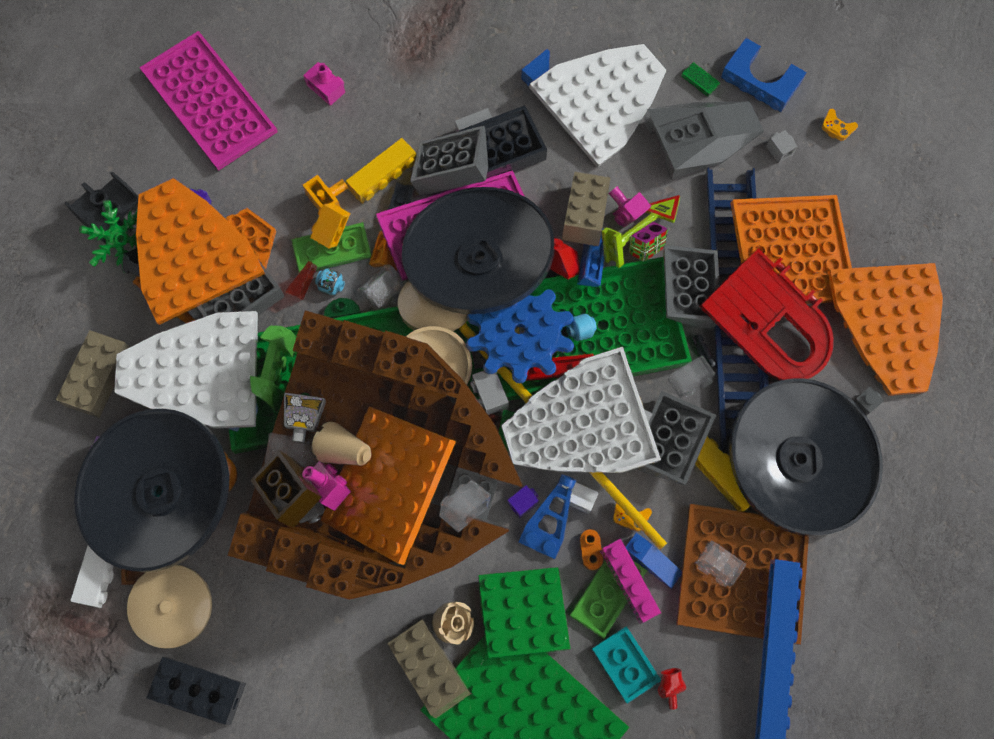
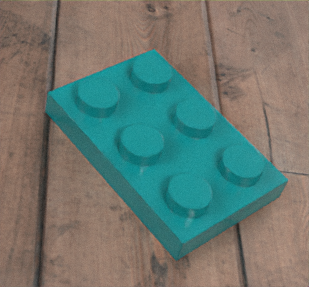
(626, 665)

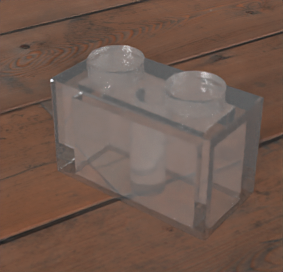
(382, 286)
(691, 377)
(464, 505)
(720, 564)

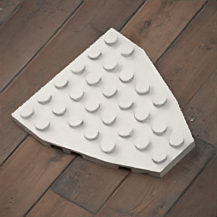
(601, 97)
(196, 370)
(584, 421)

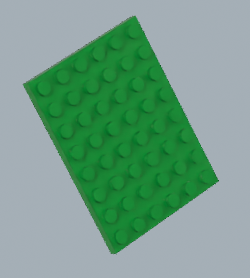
(524, 701)

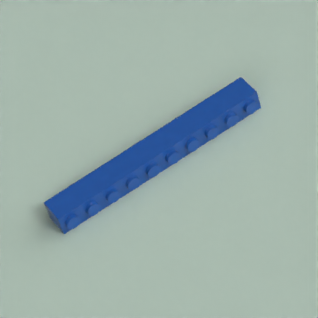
(778, 650)

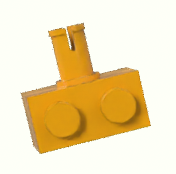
(321, 194)
(329, 225)

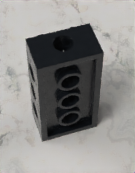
(184, 699)

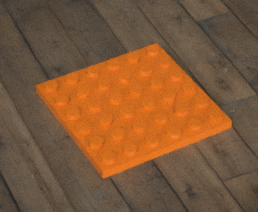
(800, 231)
(393, 487)

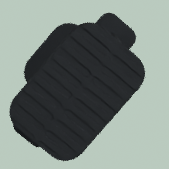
(89, 209)

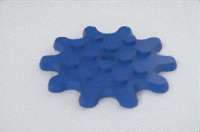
(524, 350)

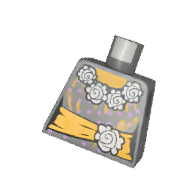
(302, 414)

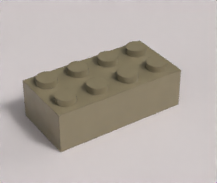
(586, 209)
(92, 375)
(428, 669)

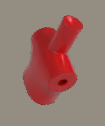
(671, 685)

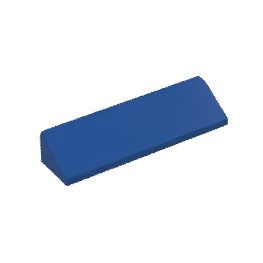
(591, 264)

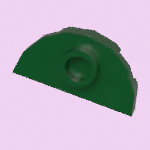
(341, 307)

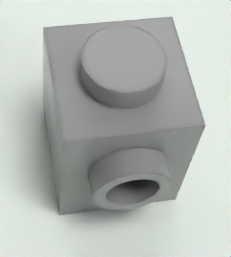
(781, 146)

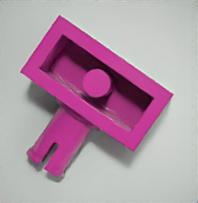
(324, 83)
(628, 208)
(328, 483)

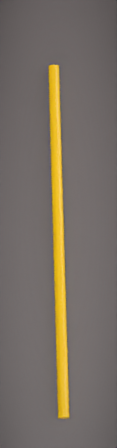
(610, 488)

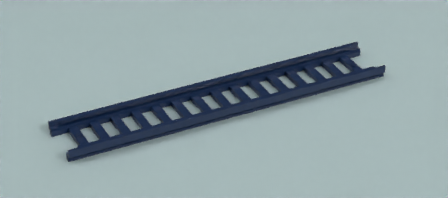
(761, 377)

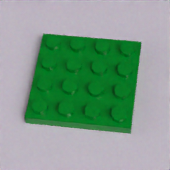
(523, 613)

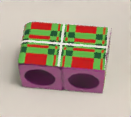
(651, 237)

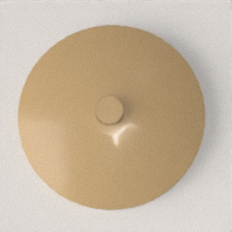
(419, 313)
(448, 347)
(169, 606)

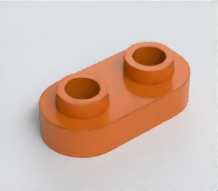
(591, 549)

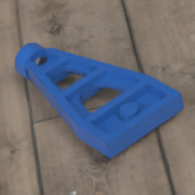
(541, 540)

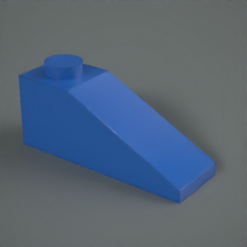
(653, 560)

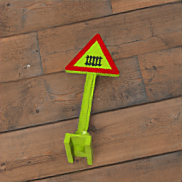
(614, 242)

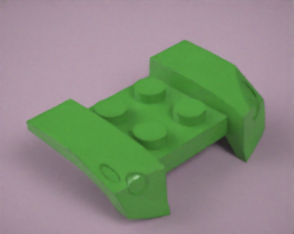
(267, 385)

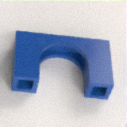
(773, 94)

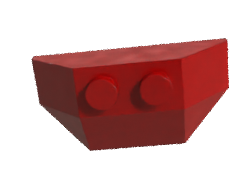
(565, 260)

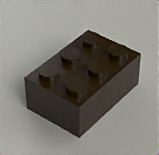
(285, 489)

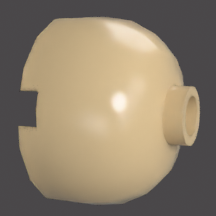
(453, 622)

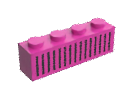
(630, 581)

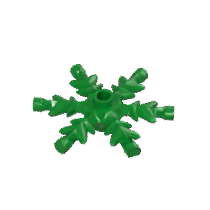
(111, 235)

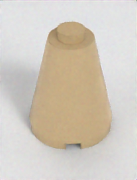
(339, 446)

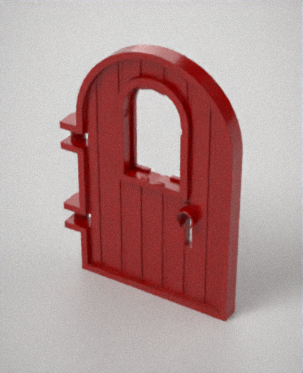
(763, 300)

